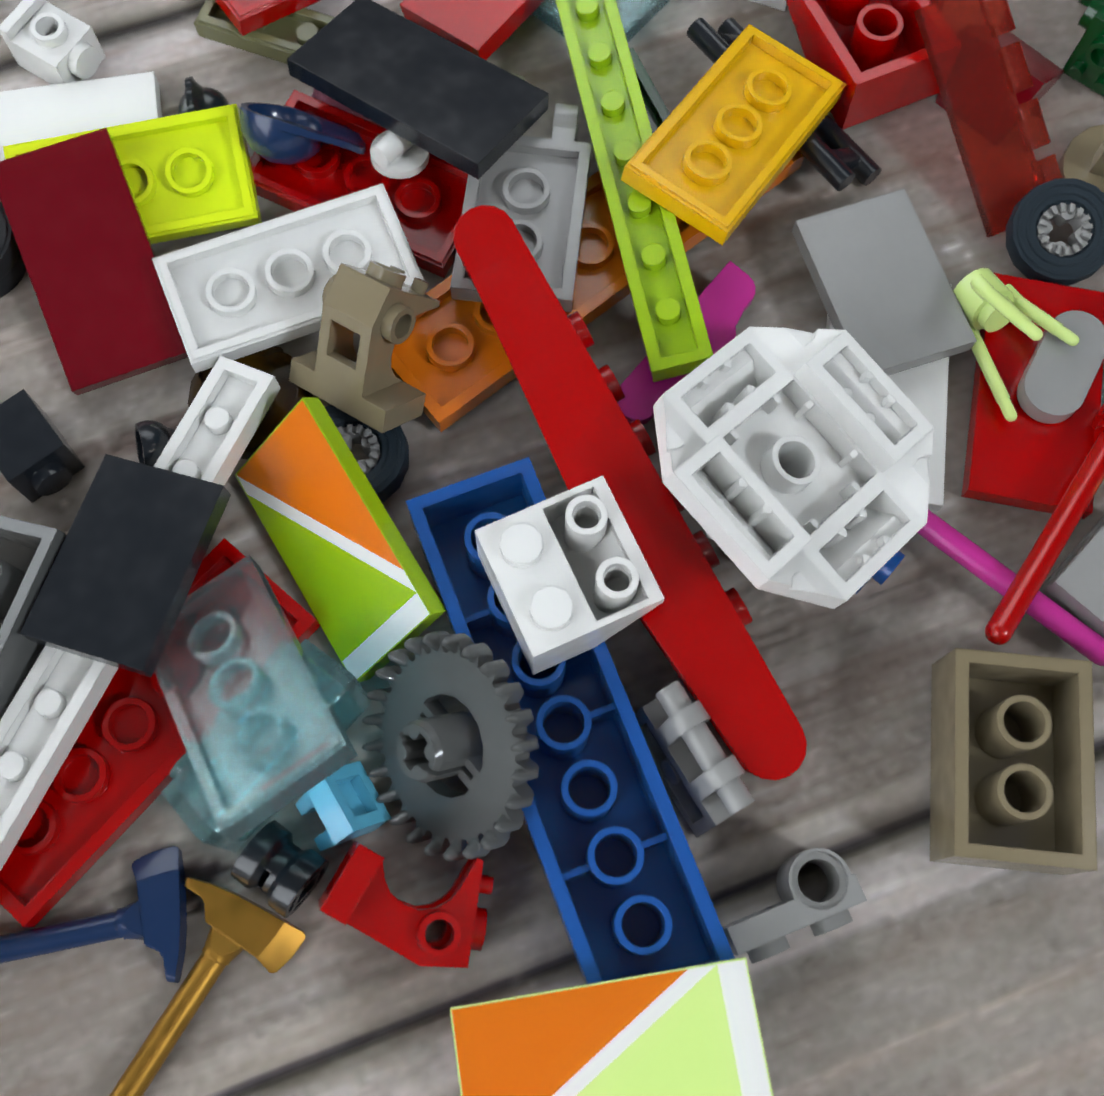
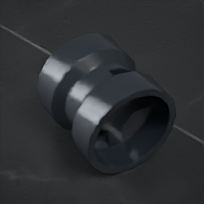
(279, 868)

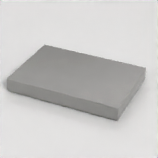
(884, 282)

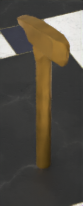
(235, 927)

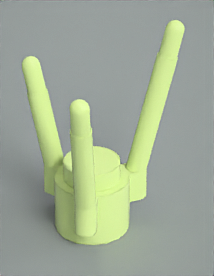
(991, 306)

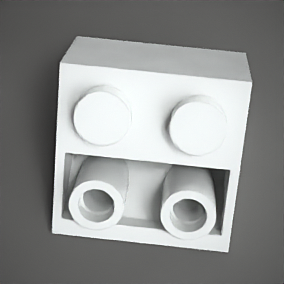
(567, 573)

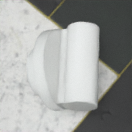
(397, 156)

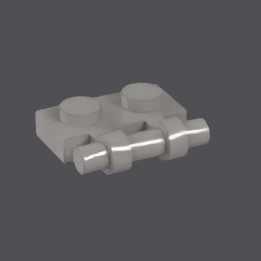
(691, 761)

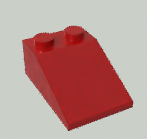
(869, 48)

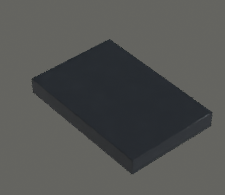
(127, 565)

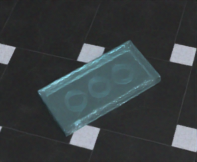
(247, 701)

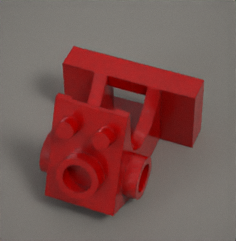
(363, 900)

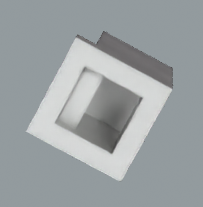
(51, 42)

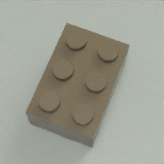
(1013, 762)

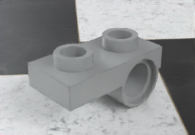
(765, 931)

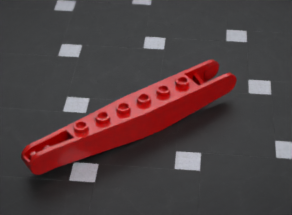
(589, 437)

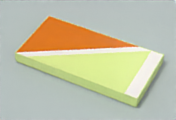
(618, 1037)

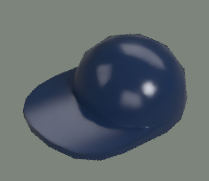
(292, 135)

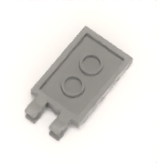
(544, 193)

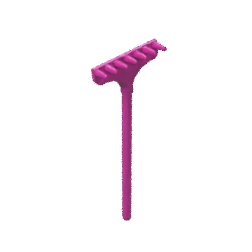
(722, 308)

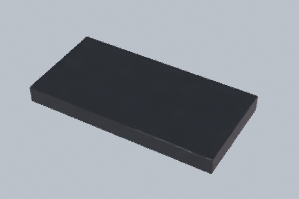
(419, 86)

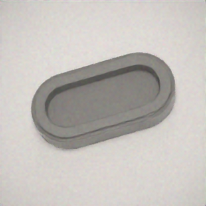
(1061, 373)

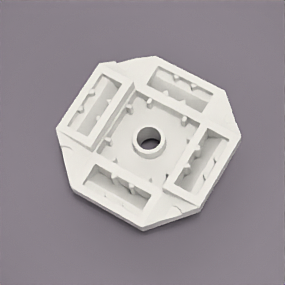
(838, 430)

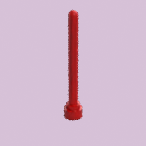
(1050, 542)

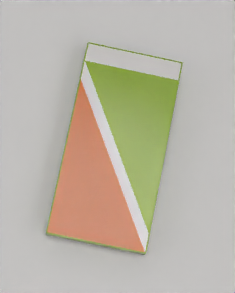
(338, 540)

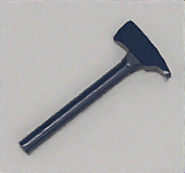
(156, 918)

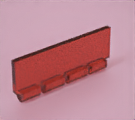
(981, 102)

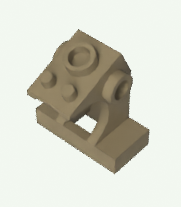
(383, 314)

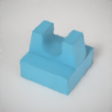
(344, 805)

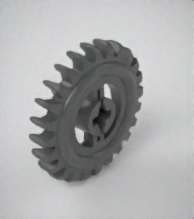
(429, 744)

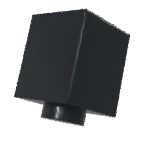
(33, 450)

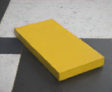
(733, 134)

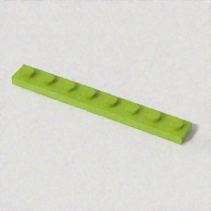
(644, 230)

